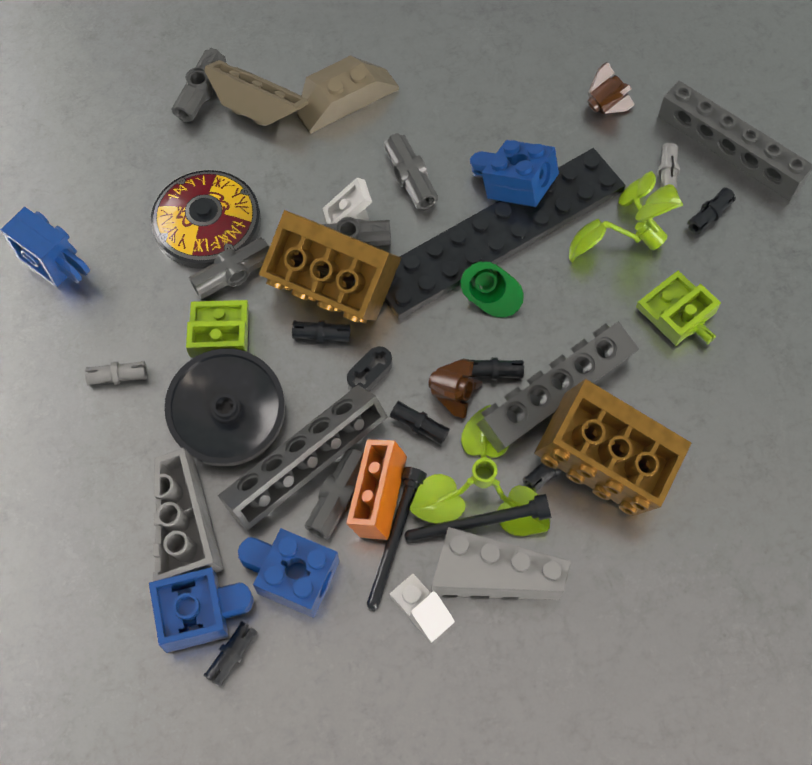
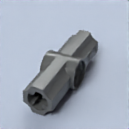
(197, 87)
(410, 171)
(370, 232)
(230, 268)
(335, 495)

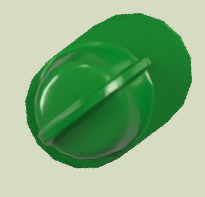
(492, 289)

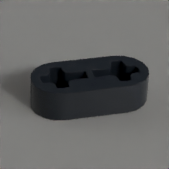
(365, 365)

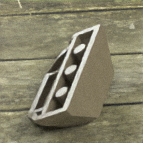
(343, 90)
(251, 94)

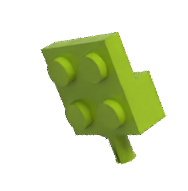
(680, 308)
(217, 326)

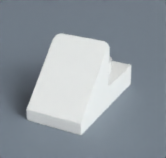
(349, 203)
(422, 607)

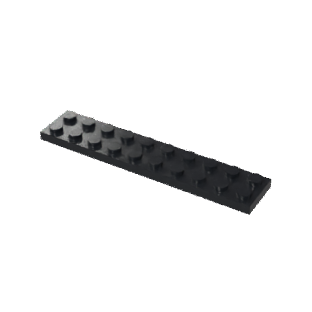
(499, 233)

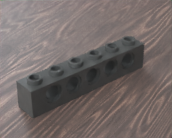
(735, 140)
(502, 432)
(303, 456)

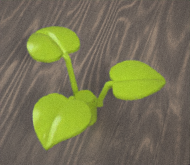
(646, 229)
(440, 501)

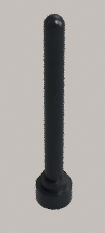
(411, 481)
(536, 508)

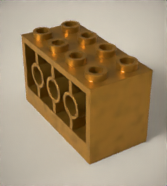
(307, 251)
(612, 449)

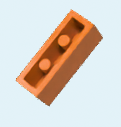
(377, 489)

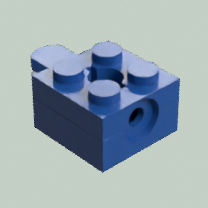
(516, 172)
(43, 247)
(290, 570)
(194, 608)

